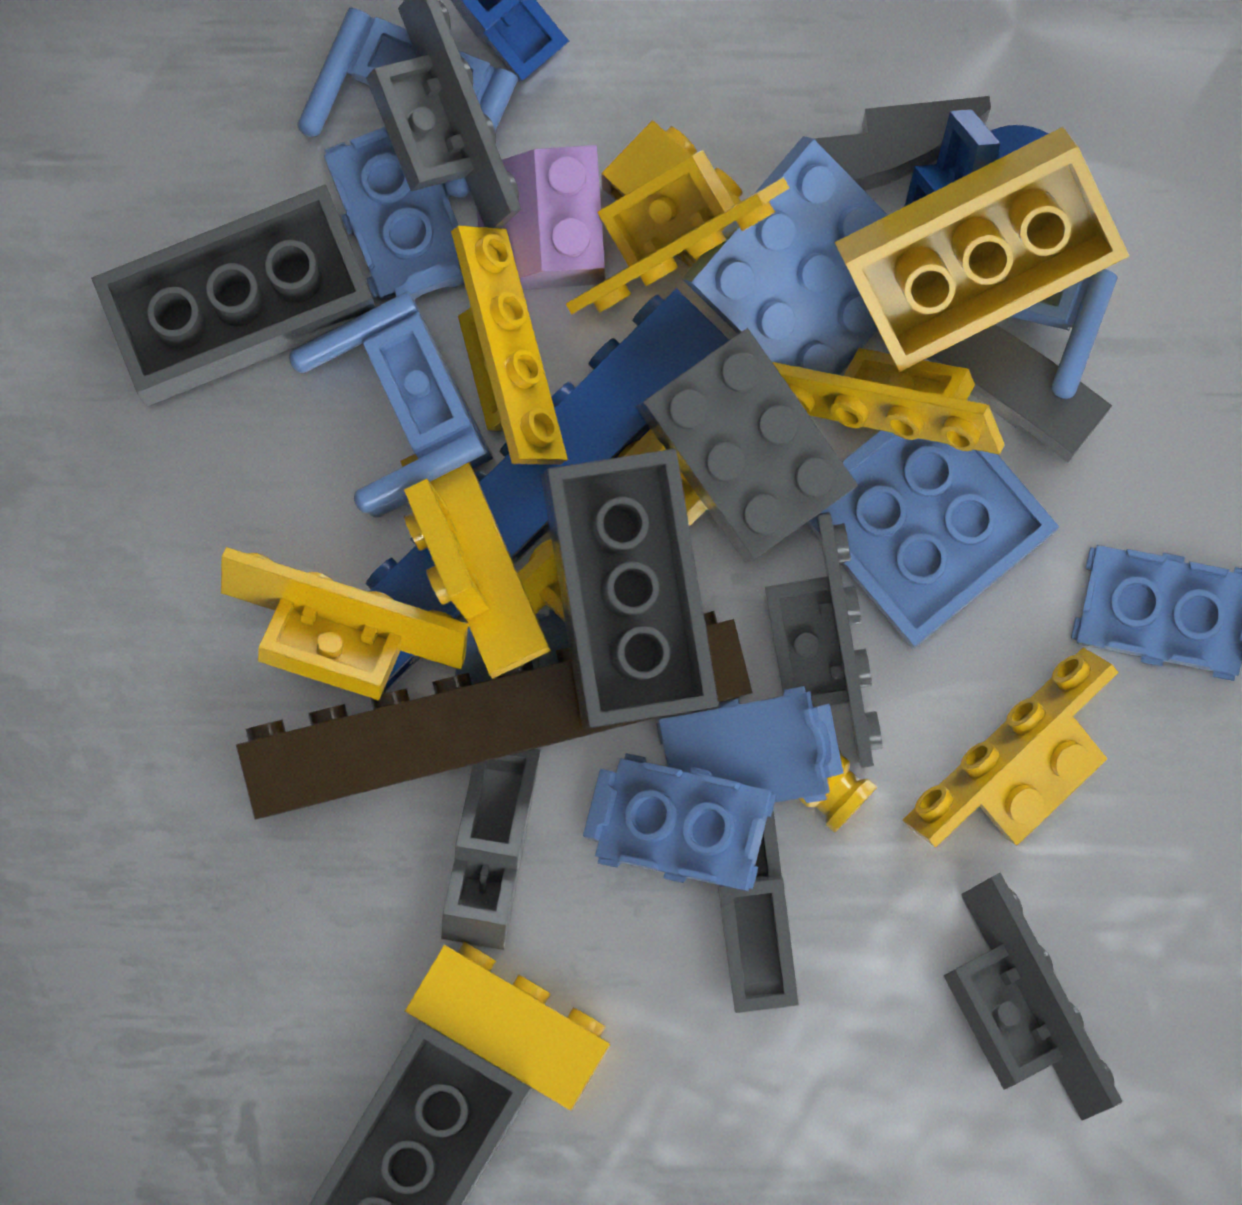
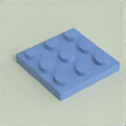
(786, 270)
(932, 528)

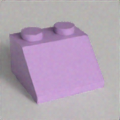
(558, 227)

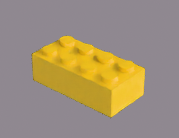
(982, 248)

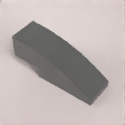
(897, 139)
(1018, 388)
(490, 850)
(760, 935)

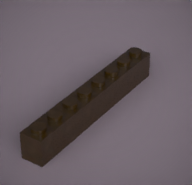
(438, 731)

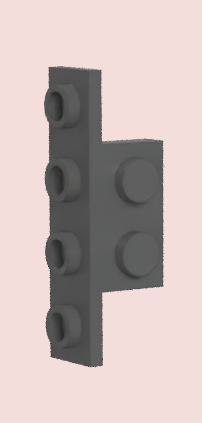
(438, 119)
(816, 642)
(1022, 1008)

